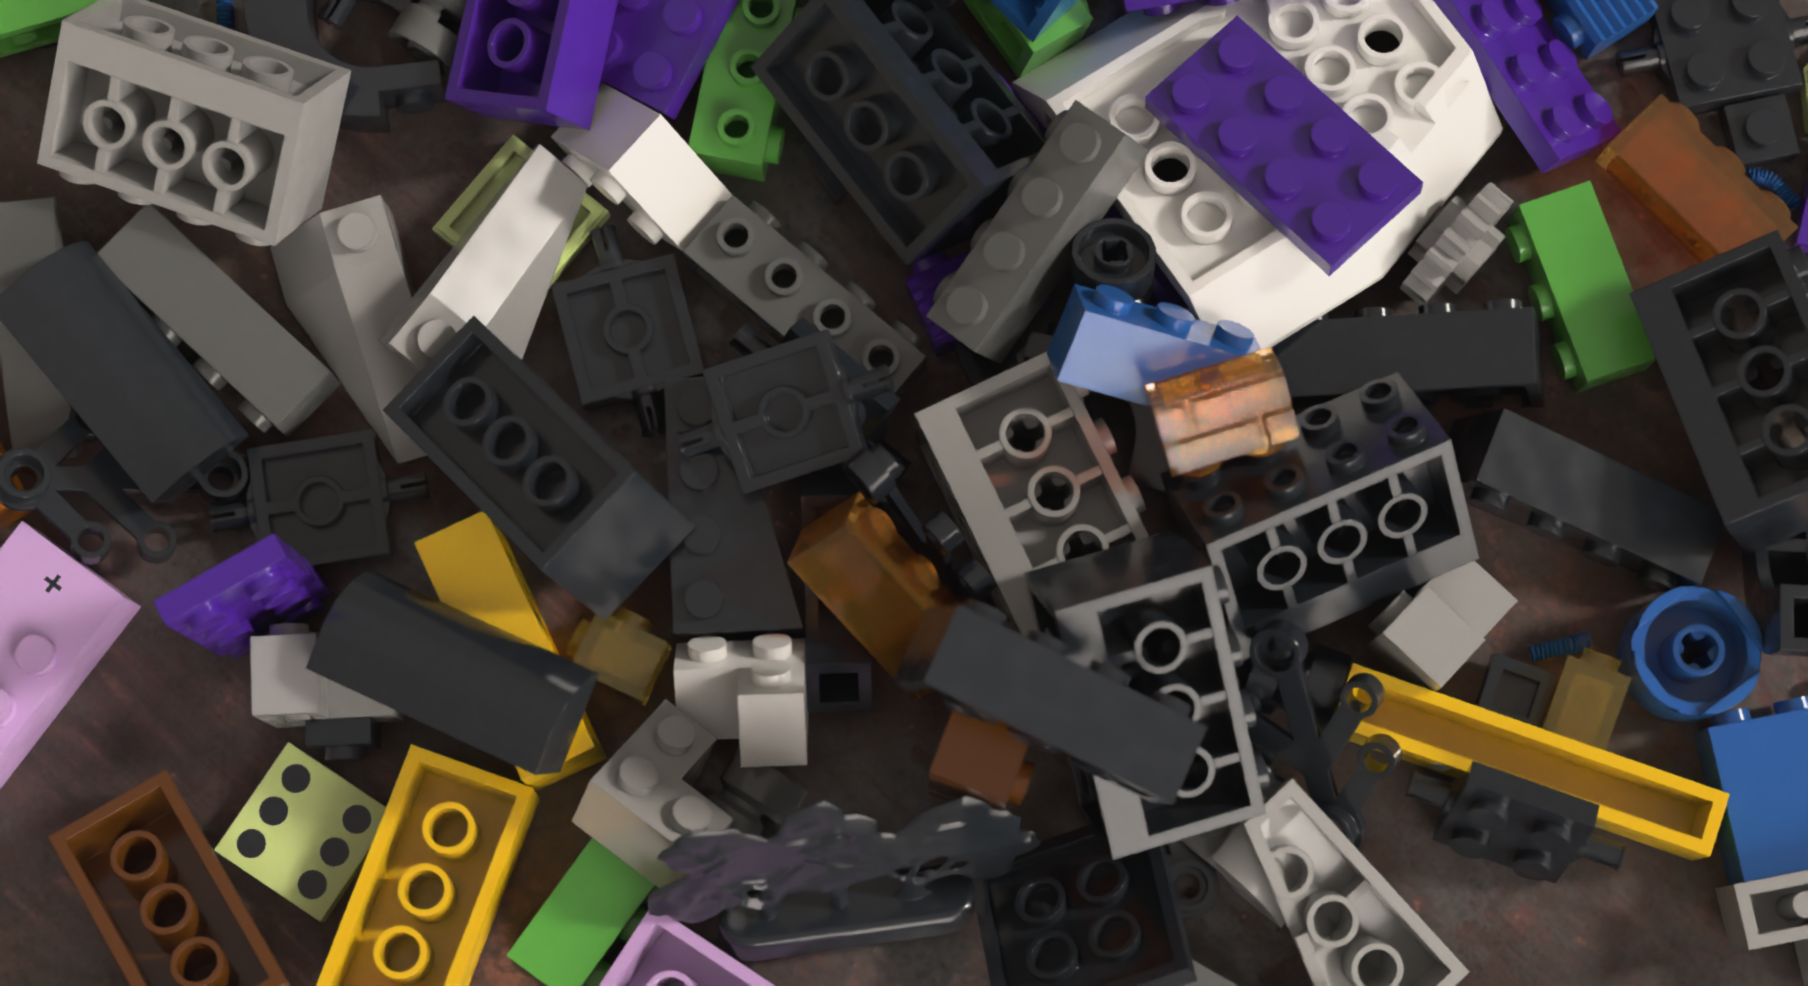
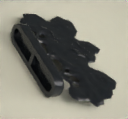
(834, 878)

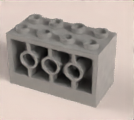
(192, 118)
(999, 489)

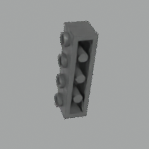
(1031, 237)
(783, 282)
(219, 322)

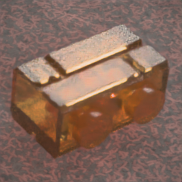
(1222, 413)

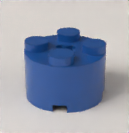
(1721, 672)

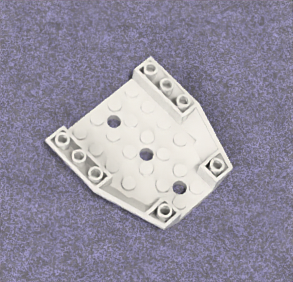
(1210, 243)

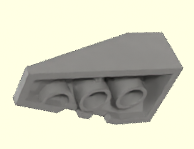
(497, 266)
(345, 288)
(1339, 906)

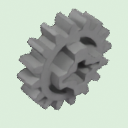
(1456, 244)

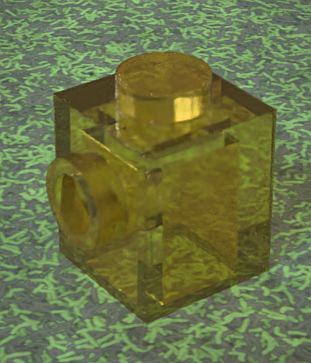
(621, 653)
(1587, 699)

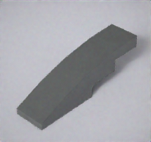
(34, 405)

